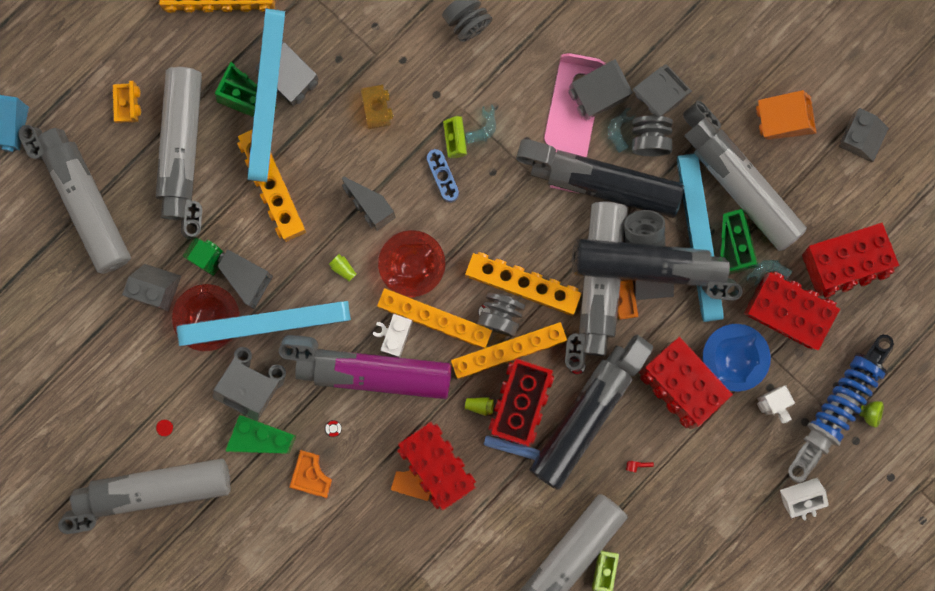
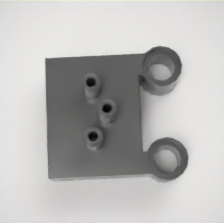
(247, 389)

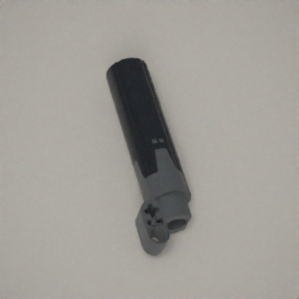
(601, 179)
(654, 264)
(589, 412)

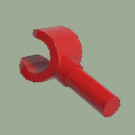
(633, 465)

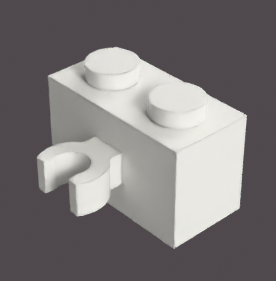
(394, 335)
(776, 402)
(804, 498)

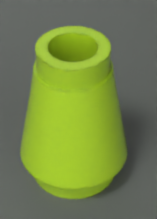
(342, 267)
(480, 405)

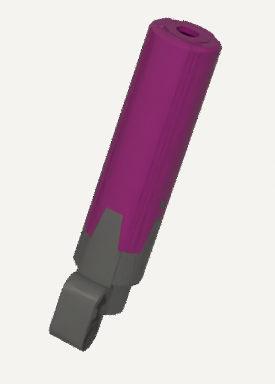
(365, 370)

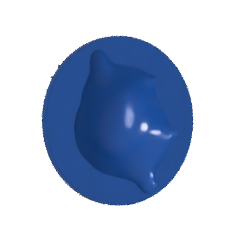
(737, 356)

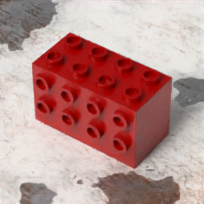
(850, 260)
(792, 310)
(684, 384)
(521, 402)
(436, 466)

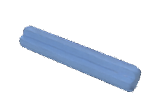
(511, 447)

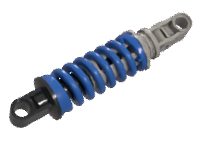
(841, 406)

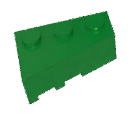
(237, 91)
(737, 242)
(204, 255)
(259, 438)

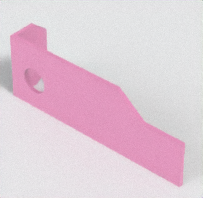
(565, 126)

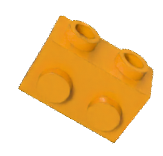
(126, 102)

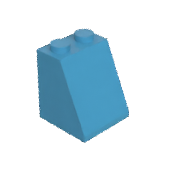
(12, 117)

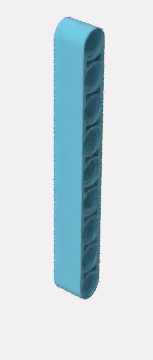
(266, 95)
(698, 226)
(263, 323)

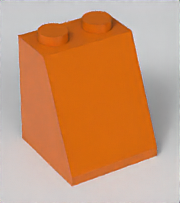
(786, 115)

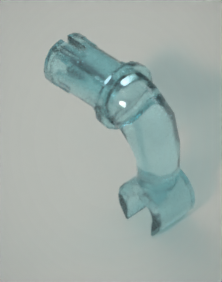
(485, 132)
(615, 133)
(771, 266)

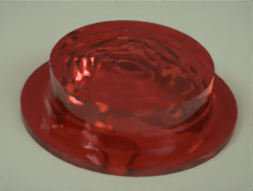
(411, 263)
(204, 304)

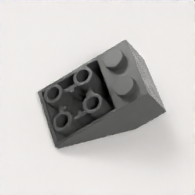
(662, 91)
(371, 203)

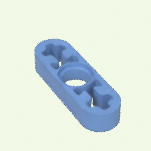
(432, 164)

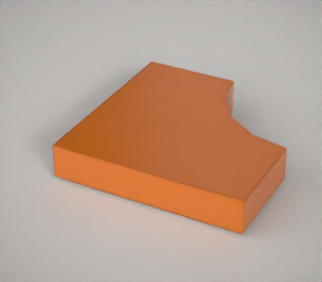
(627, 302)
(309, 476)
(408, 484)

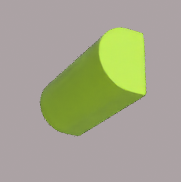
(455, 137)
(605, 571)

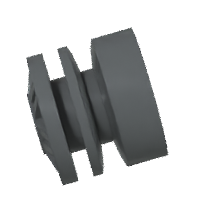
(467, 18)
(652, 136)
(645, 228)
(501, 314)

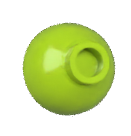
(872, 413)

